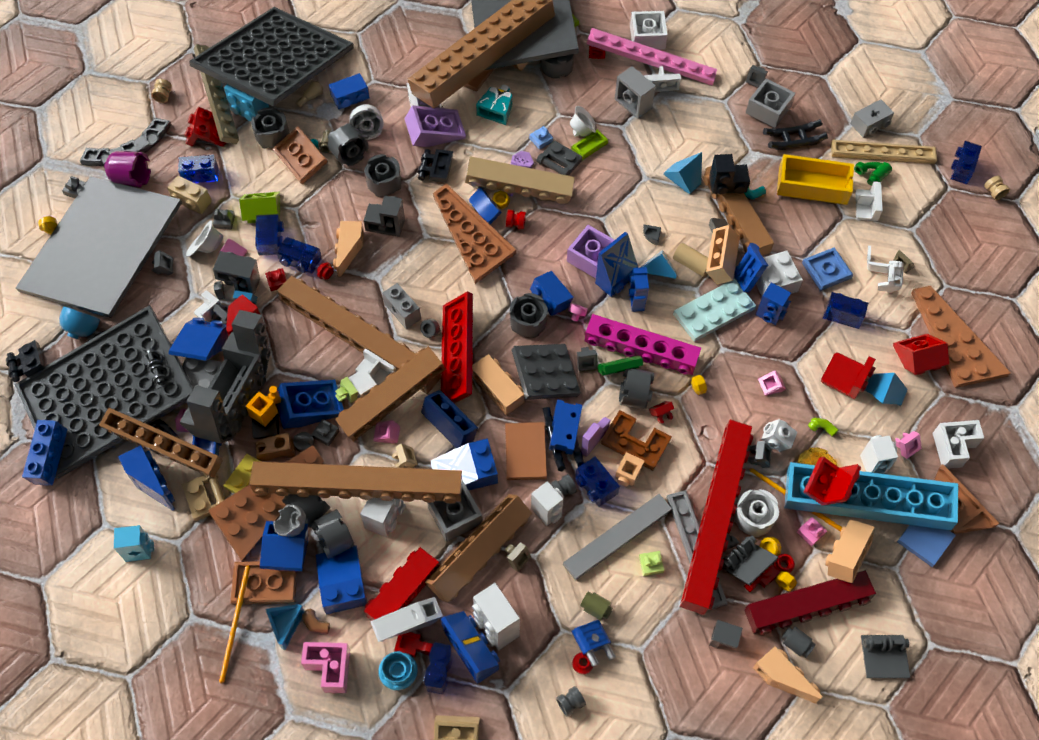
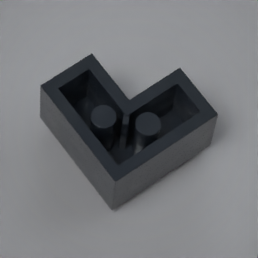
(727, 177)

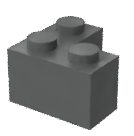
(385, 218)
(237, 270)

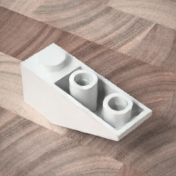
(407, 619)

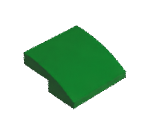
(619, 365)

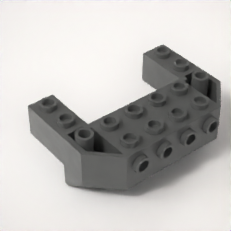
(219, 410)

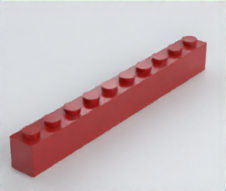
(716, 518)

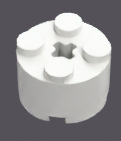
(752, 522)

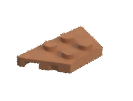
(971, 513)

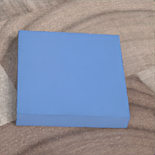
(827, 269)
(926, 542)

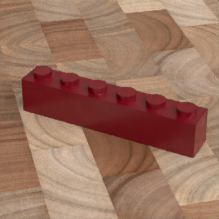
(809, 602)

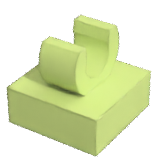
(347, 391)
(651, 563)

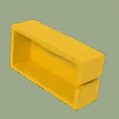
(815, 179)

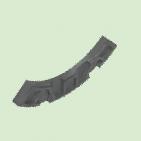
(145, 142)

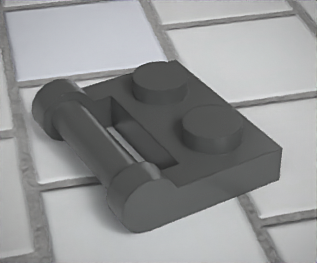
(562, 156)

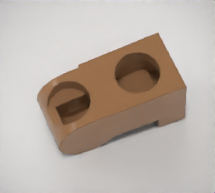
(275, 447)

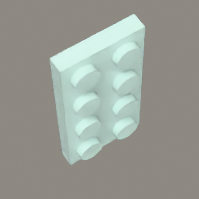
(714, 310)

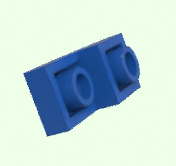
(484, 205)

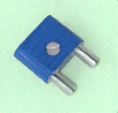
(593, 638)

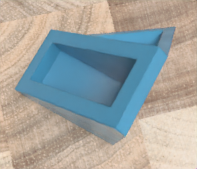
(686, 173)
(660, 266)
(886, 388)
(285, 622)

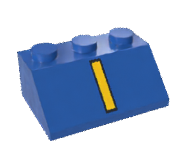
(470, 645)

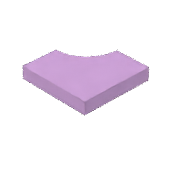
(594, 435)

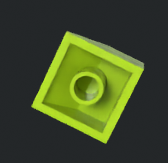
(259, 204)

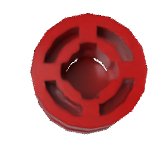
(515, 219)

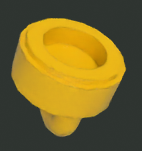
(47, 224)
(772, 545)

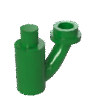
(877, 175)

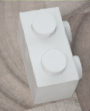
(879, 454)
(547, 503)

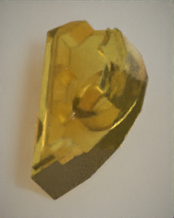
(813, 454)

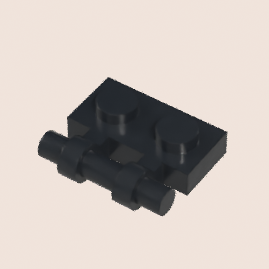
(440, 168)
(29, 358)

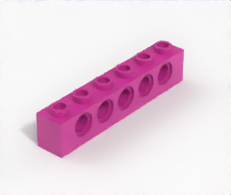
(636, 336)

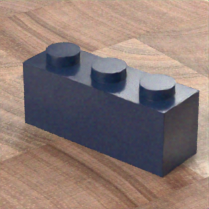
(449, 419)

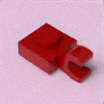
(764, 579)
(411, 643)

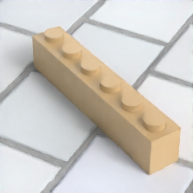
(519, 180)

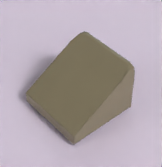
(908, 264)

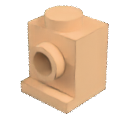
(629, 464)

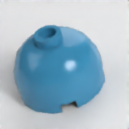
(77, 323)

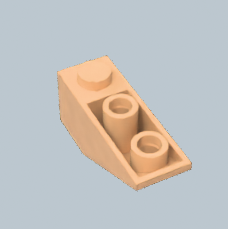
(349, 244)
(782, 674)

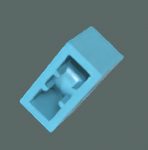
(133, 543)

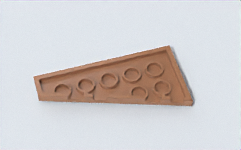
(476, 239)
(968, 356)
(245, 513)

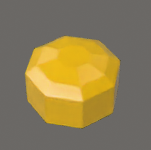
(501, 199)
(698, 384)
(786, 581)

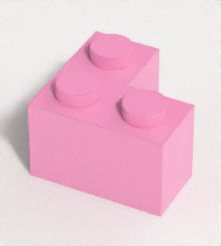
(331, 660)

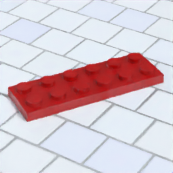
(457, 347)

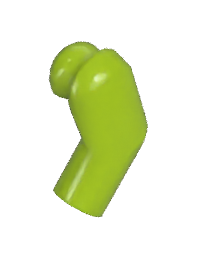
(823, 423)

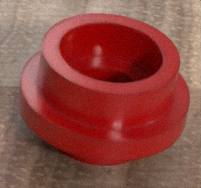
(325, 271)
(788, 560)
(581, 669)

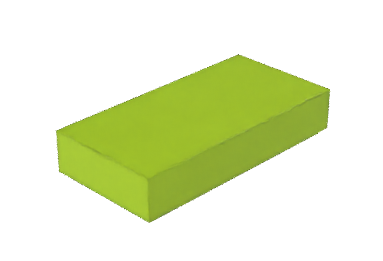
(590, 144)

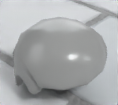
(290, 522)

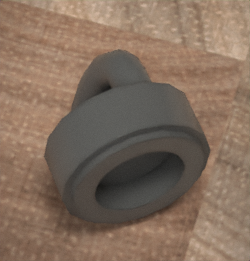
(430, 328)
(303, 441)

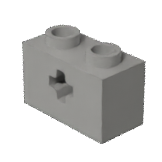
(872, 118)
(401, 306)

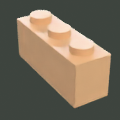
(723, 254)
(498, 384)
(850, 551)

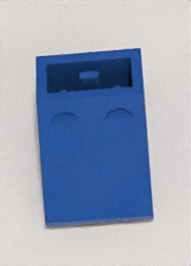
(145, 475)

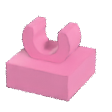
(909, 444)
(811, 531)

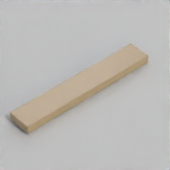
(883, 151)

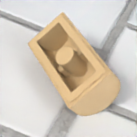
(691, 259)

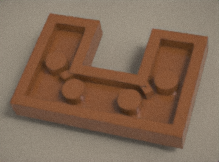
(619, 440)

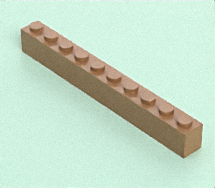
(346, 325)
(356, 481)

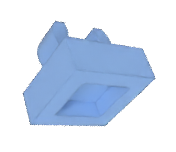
(541, 137)

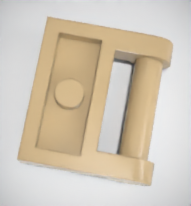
(198, 497)

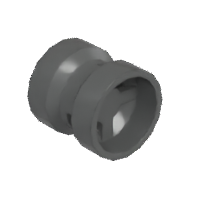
(565, 485)
(570, 701)

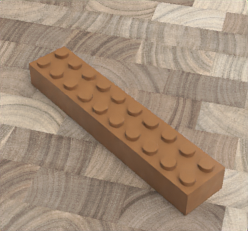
(479, 49)

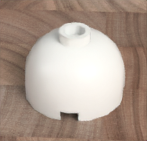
(367, 121)

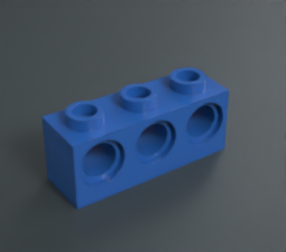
(44, 452)

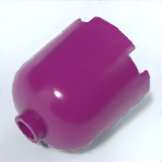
(128, 168)

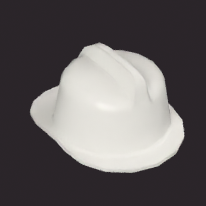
(582, 122)
(207, 241)

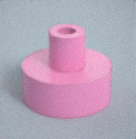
(577, 311)

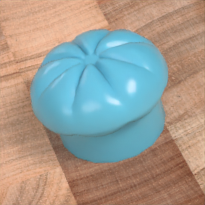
(398, 670)

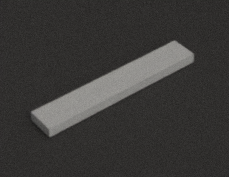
(688, 530)
(617, 537)

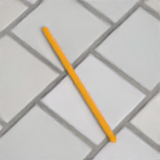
(782, 490)
(234, 625)

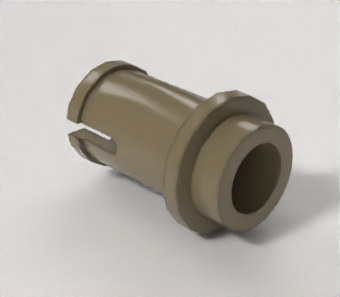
(324, 143)

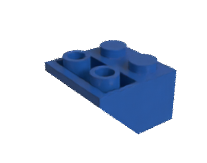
(283, 551)

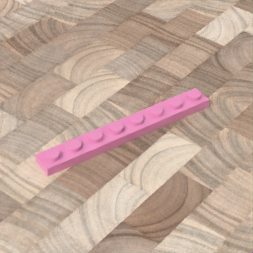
(652, 56)

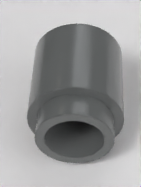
(798, 641)

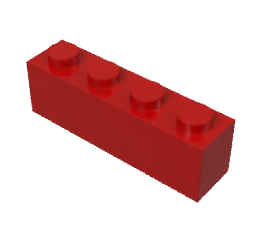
(404, 586)

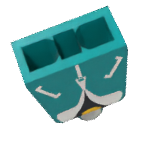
(495, 104)

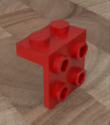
(203, 127)
(848, 375)
(830, 483)

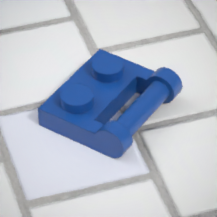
(750, 268)

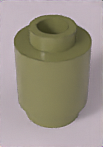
(596, 606)

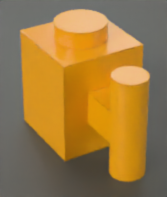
(263, 407)

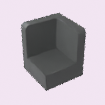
(726, 635)

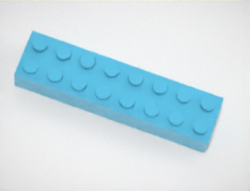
(882, 499)

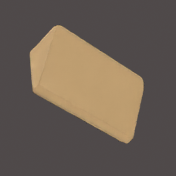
(456, 728)

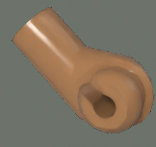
(311, 622)

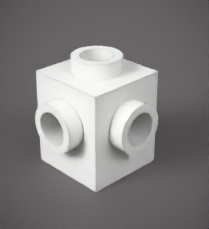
(779, 435)

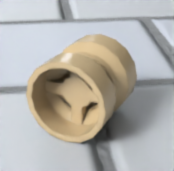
(161, 90)
(997, 188)

